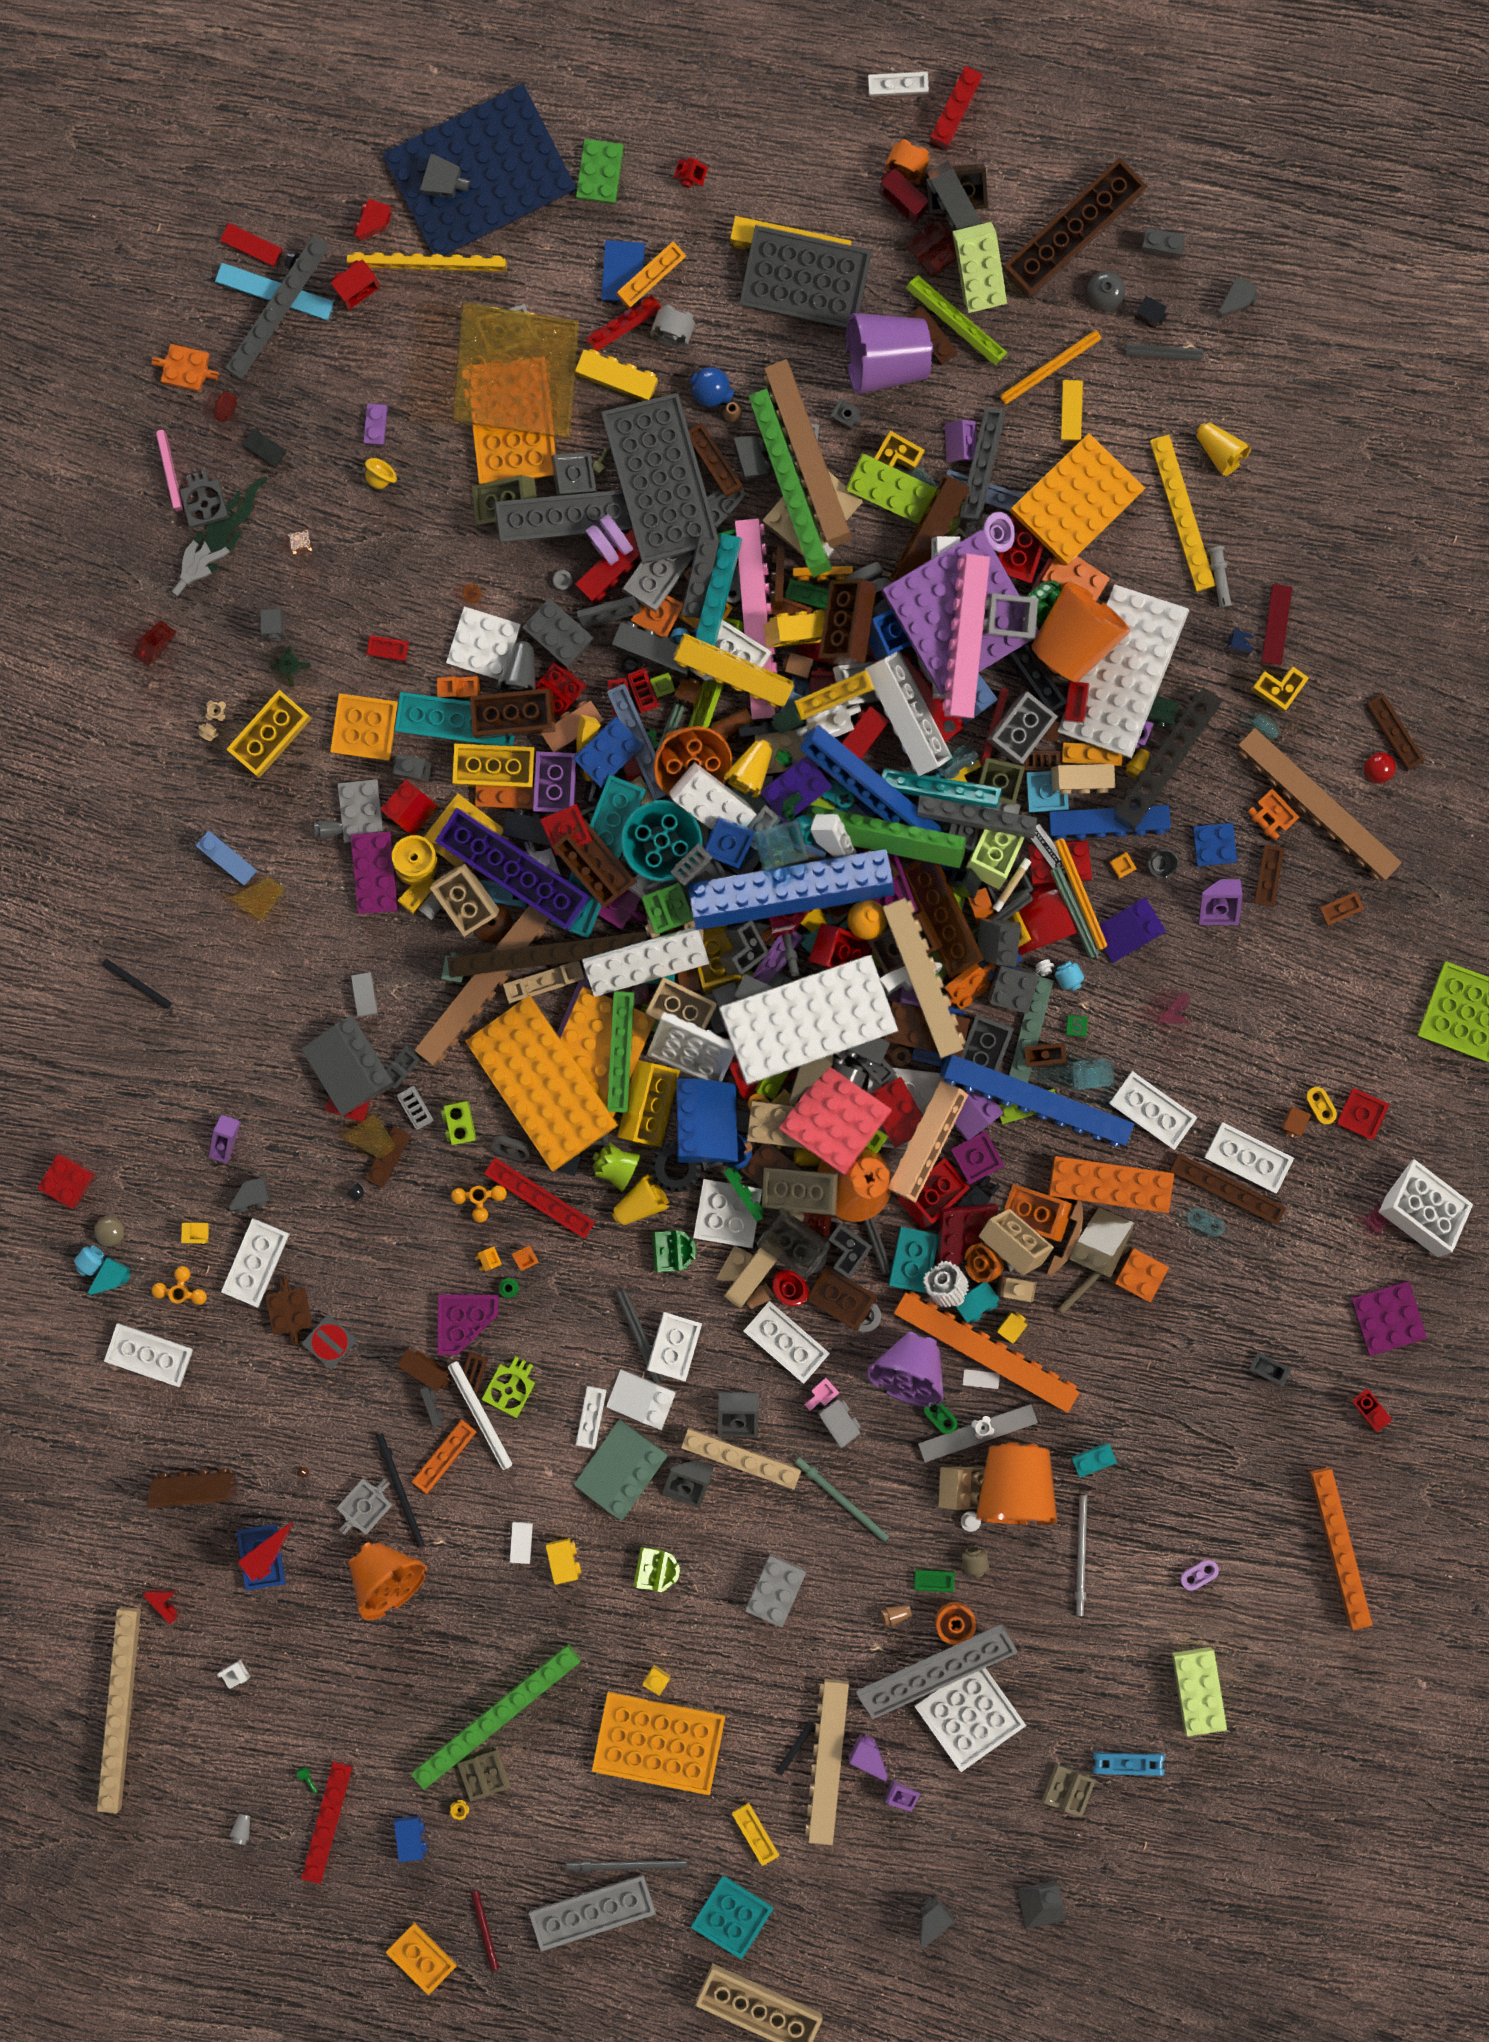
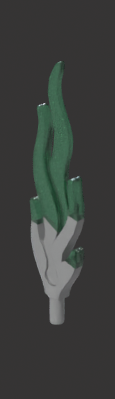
(215, 547)

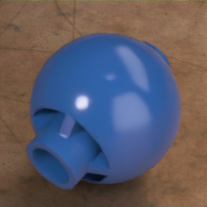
(711, 387)

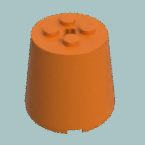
(1078, 633)
(1017, 1486)

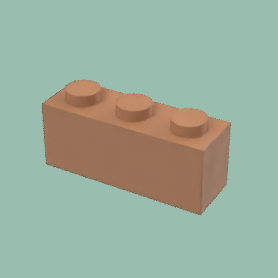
(568, 725)

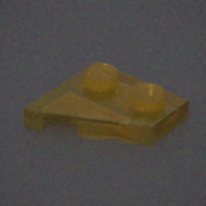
(260, 897)
(371, 1137)

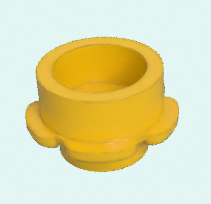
(464, 1810)

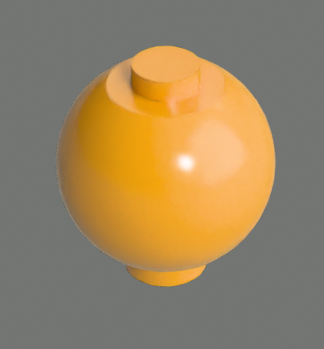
(867, 919)

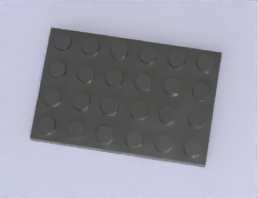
(804, 276)

